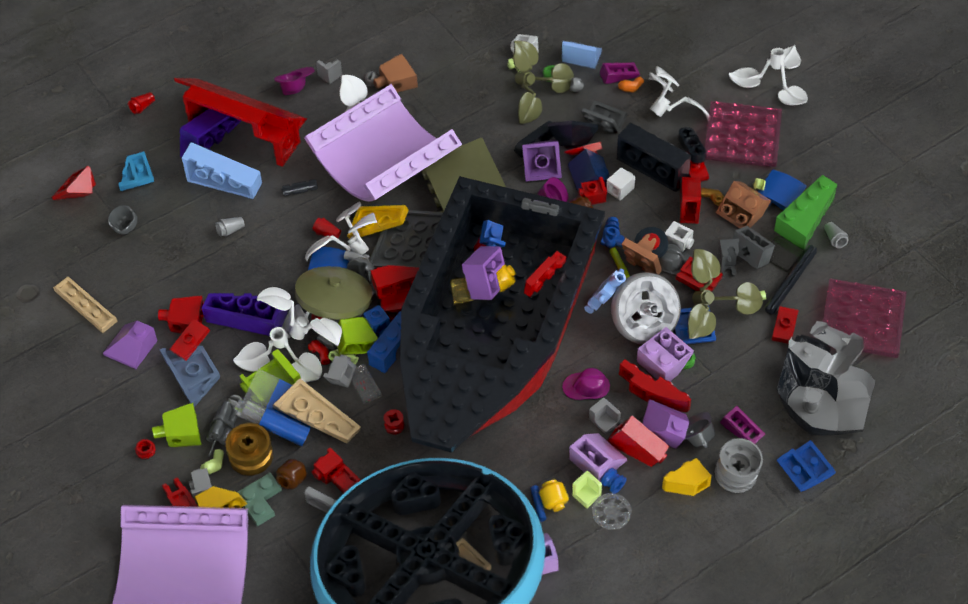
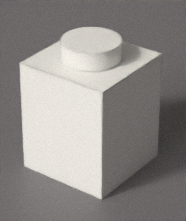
(620, 183)

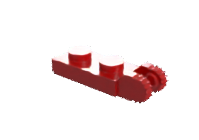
(181, 496)

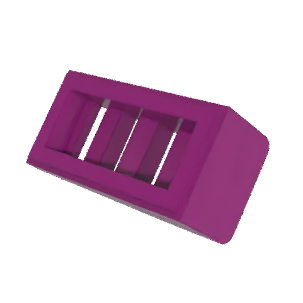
(613, 72)
(738, 431)

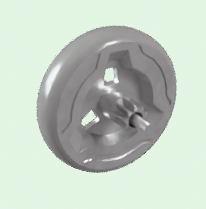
(628, 301)

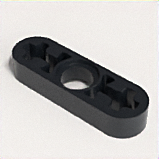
(539, 135)
(692, 144)

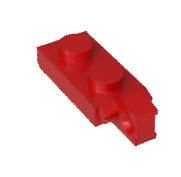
(545, 271)

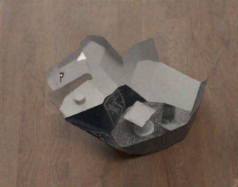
(824, 389)

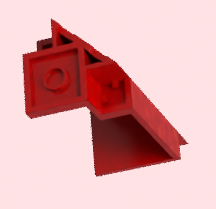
(267, 120)

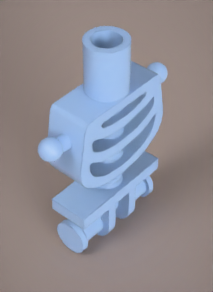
(605, 290)

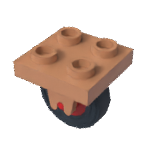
(646, 249)

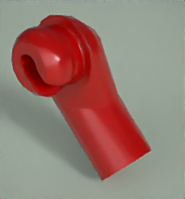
(323, 351)

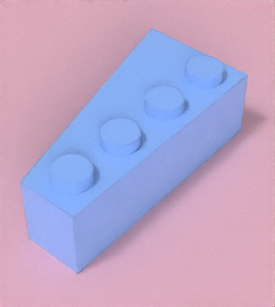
(220, 172)

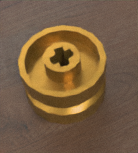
(249, 449)

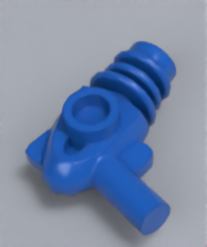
(611, 234)

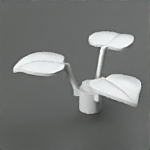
(779, 59)
(352, 91)
(662, 103)
(356, 243)
(281, 300)
(255, 354)

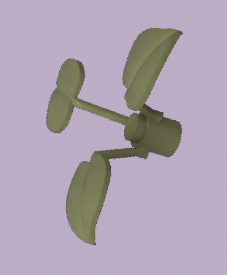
(523, 57)
(701, 320)

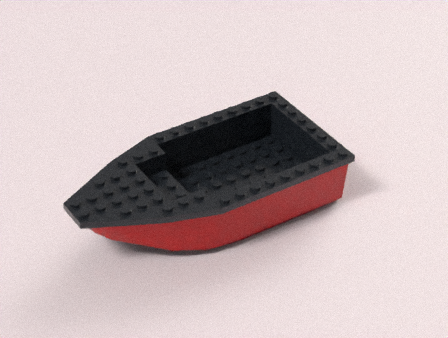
(487, 357)

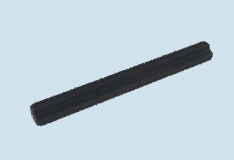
(790, 279)

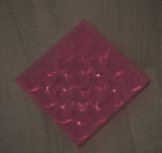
(743, 134)
(868, 312)

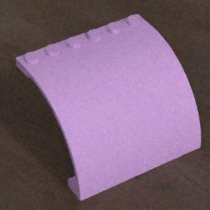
(377, 146)
(182, 555)

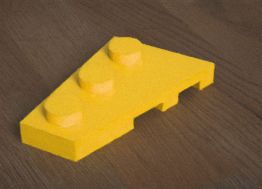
(386, 217)

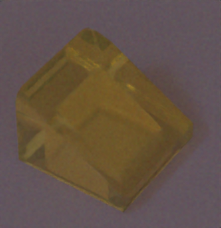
(459, 290)

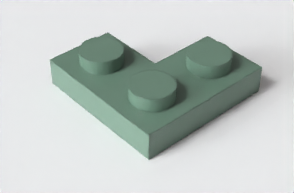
(256, 497)

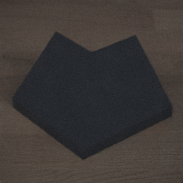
(573, 132)

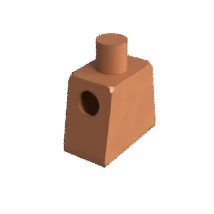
(398, 73)

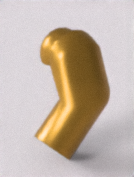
(715, 195)

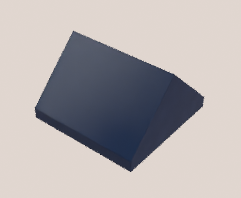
(587, 167)

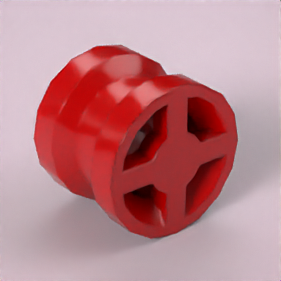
(396, 426)

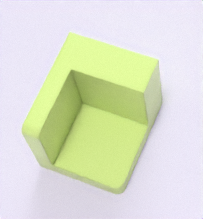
(586, 489)

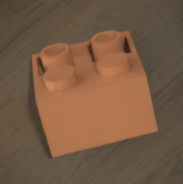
(743, 205)

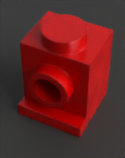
(594, 191)
(327, 465)

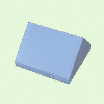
(580, 54)

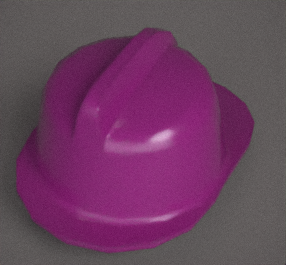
(294, 81)
(554, 189)
(586, 385)

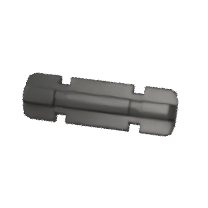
(539, 206)

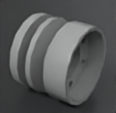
(739, 456)

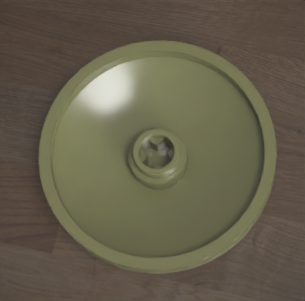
(333, 292)

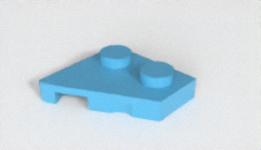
(136, 172)

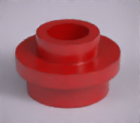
(145, 444)

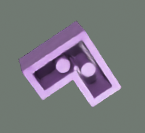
(481, 272)

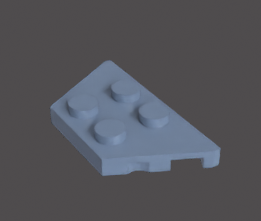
(195, 375)

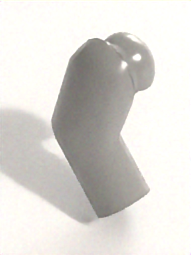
(349, 255)

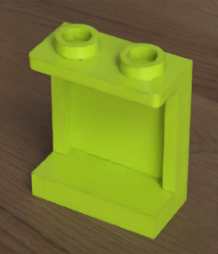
(278, 367)

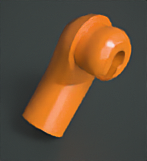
(630, 86)

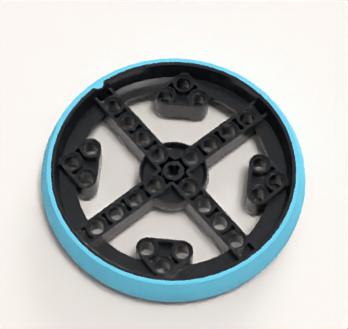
(429, 552)

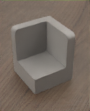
(330, 71)
(604, 415)

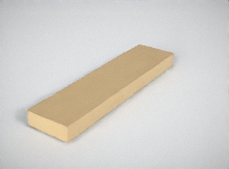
(85, 304)

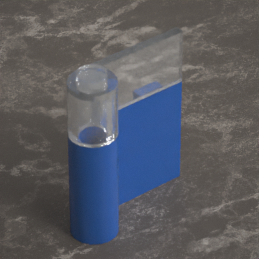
(258, 408)

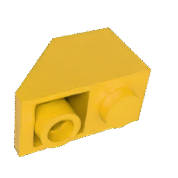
(688, 479)
(220, 498)

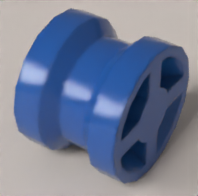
(613, 480)

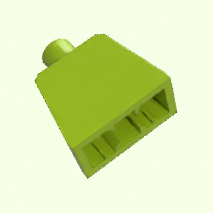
(356, 336)
(179, 427)

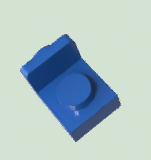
(491, 234)
(377, 319)

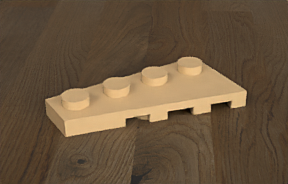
(314, 410)

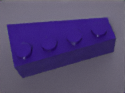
(206, 129)
(242, 312)

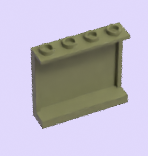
(467, 161)

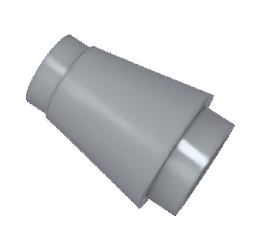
(228, 226)
(836, 235)

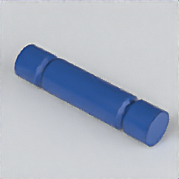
(538, 503)

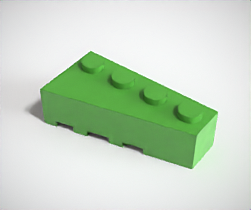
(805, 213)

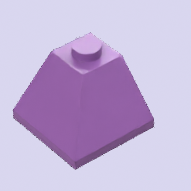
(541, 160)
(132, 344)
(666, 423)

